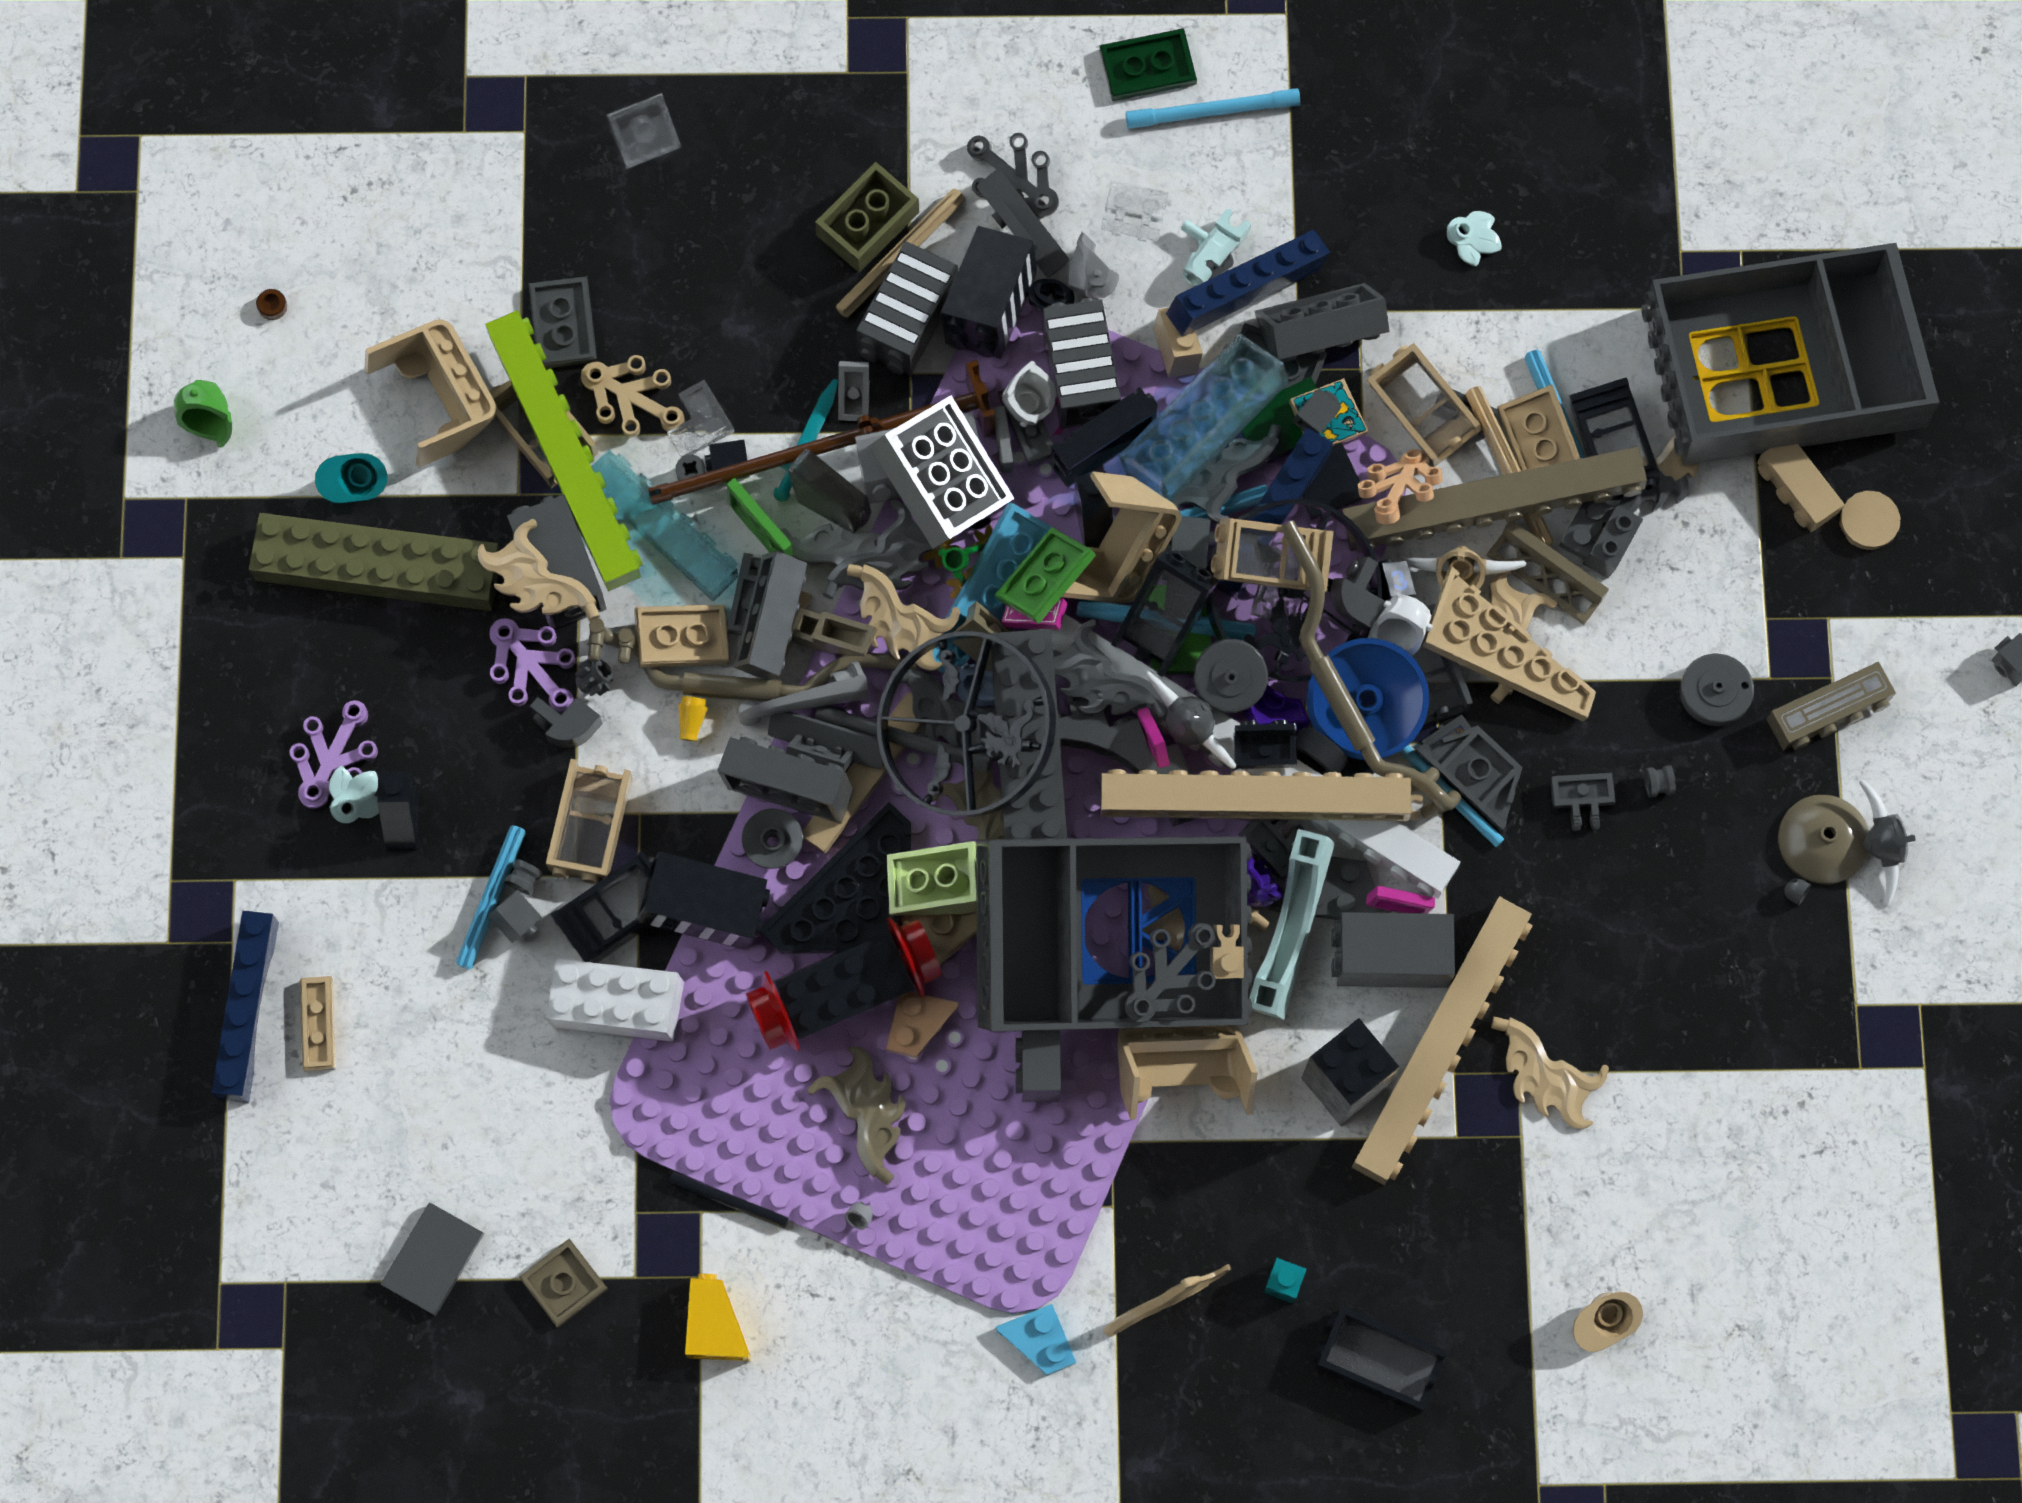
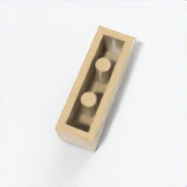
(1800, 485)

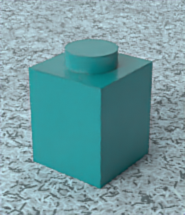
(1285, 1280)

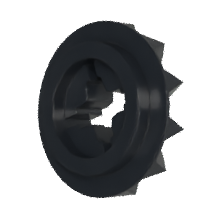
(1041, 289)

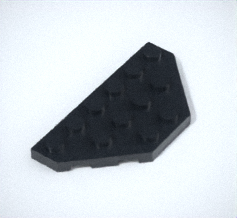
(846, 896)

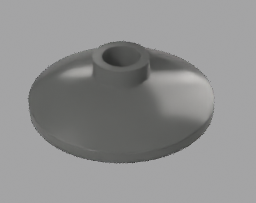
(769, 824)

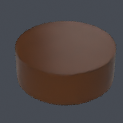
(271, 304)

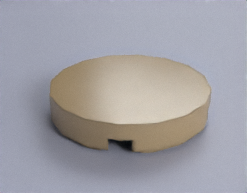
(1869, 520)

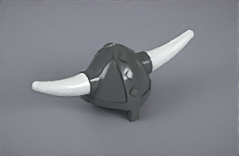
(1190, 720)
(1886, 840)

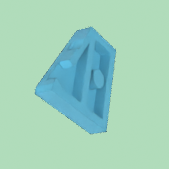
(1040, 1339)

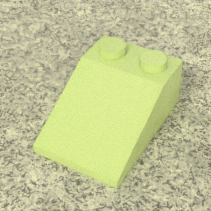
(933, 880)

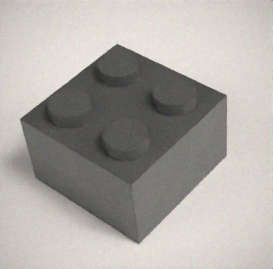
(1041, 1069)

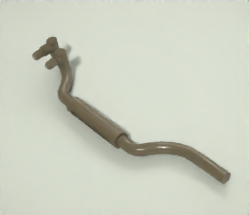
(720, 685)
(1339, 696)

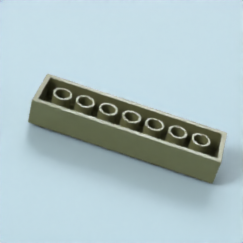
(372, 561)

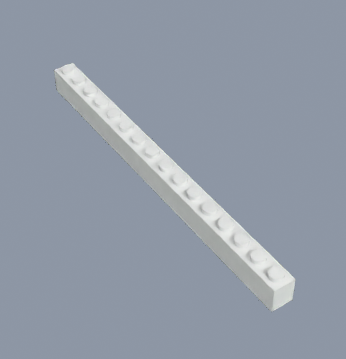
(1381, 841)

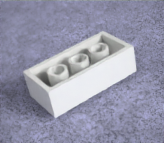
(615, 1000)

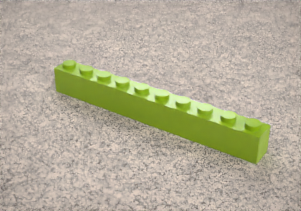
(563, 450)

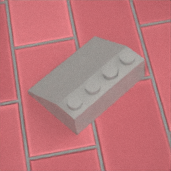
(941, 472)

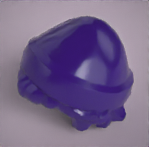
(1263, 886)

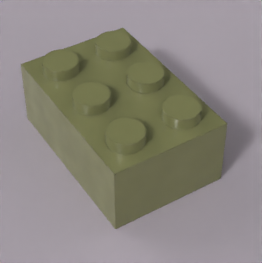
(867, 217)

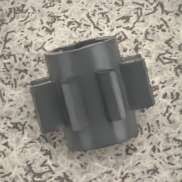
(594, 677)

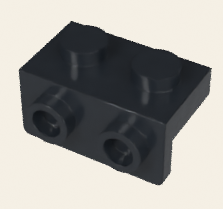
(1265, 745)

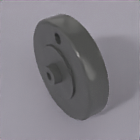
(1230, 675)
(1716, 689)

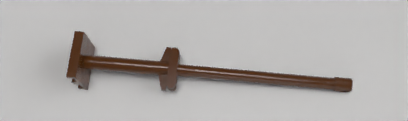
(975, 400)

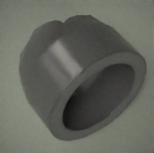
(1796, 890)

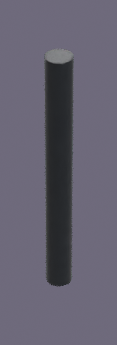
(728, 1200)

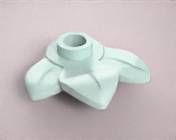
(1478, 236)
(356, 791)

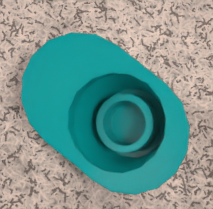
(351, 478)

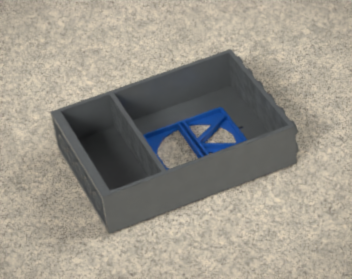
(1033, 928)

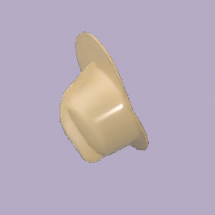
(1607, 1320)

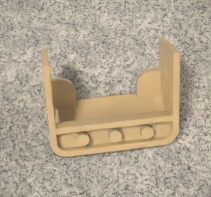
(442, 356)
(1132, 542)
(1184, 1058)

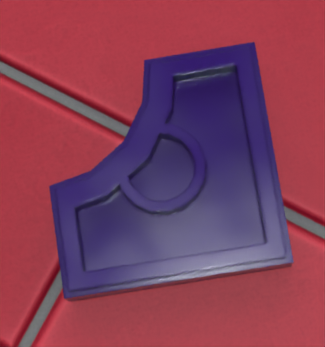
(1276, 706)

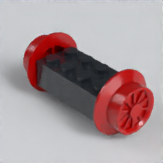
(844, 984)

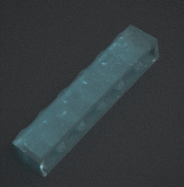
(666, 529)

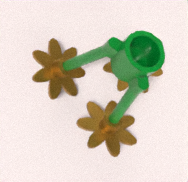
(957, 559)

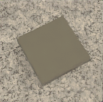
(563, 1283)

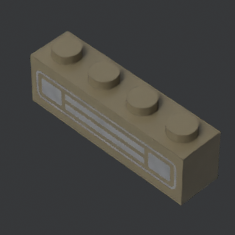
(1831, 706)

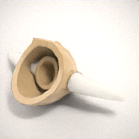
(1466, 562)

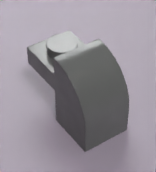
(1350, 596)
(569, 729)

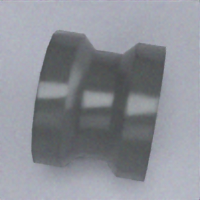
(689, 461)
(1660, 781)
(523, 877)

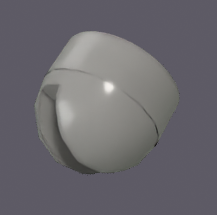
(859, 1215)

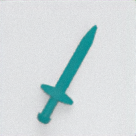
(809, 434)

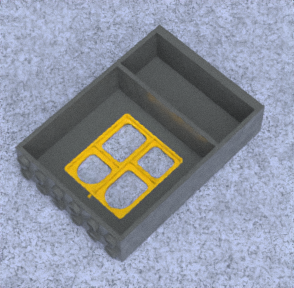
(1852, 342)

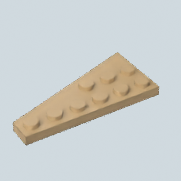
(1496, 646)

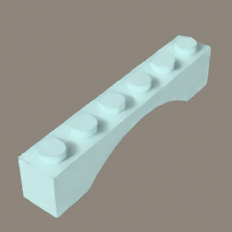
(1304, 884)

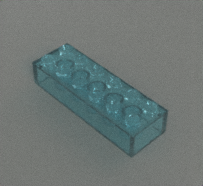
(1204, 418)

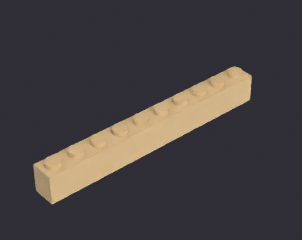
(1255, 796)
(1442, 1040)

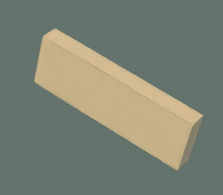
(317, 1023)

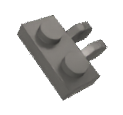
(1583, 791)
(1270, 844)

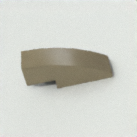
(832, 633)

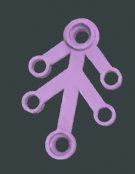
(528, 661)
(331, 758)

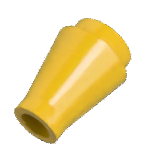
(691, 716)

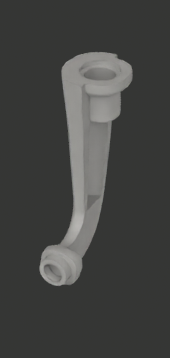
(843, 687)

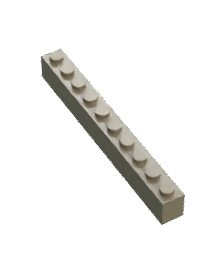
(1505, 498)

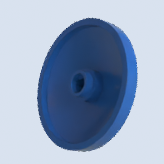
(1385, 688)

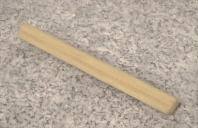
(916, 236)
(1503, 454)

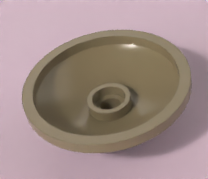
(1814, 855)

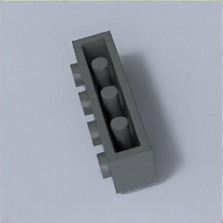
(771, 615)

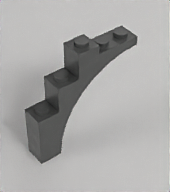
(1121, 742)

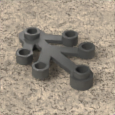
(1019, 176)
(1166, 976)

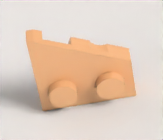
(917, 1022)

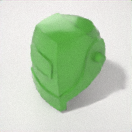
(203, 411)

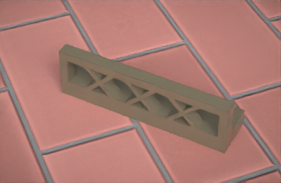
(1554, 563)

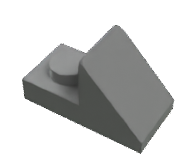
(853, 390)

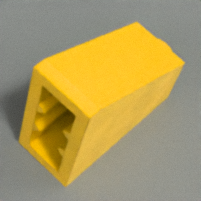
(712, 1323)

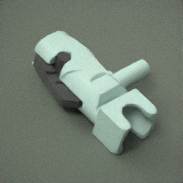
(1214, 248)

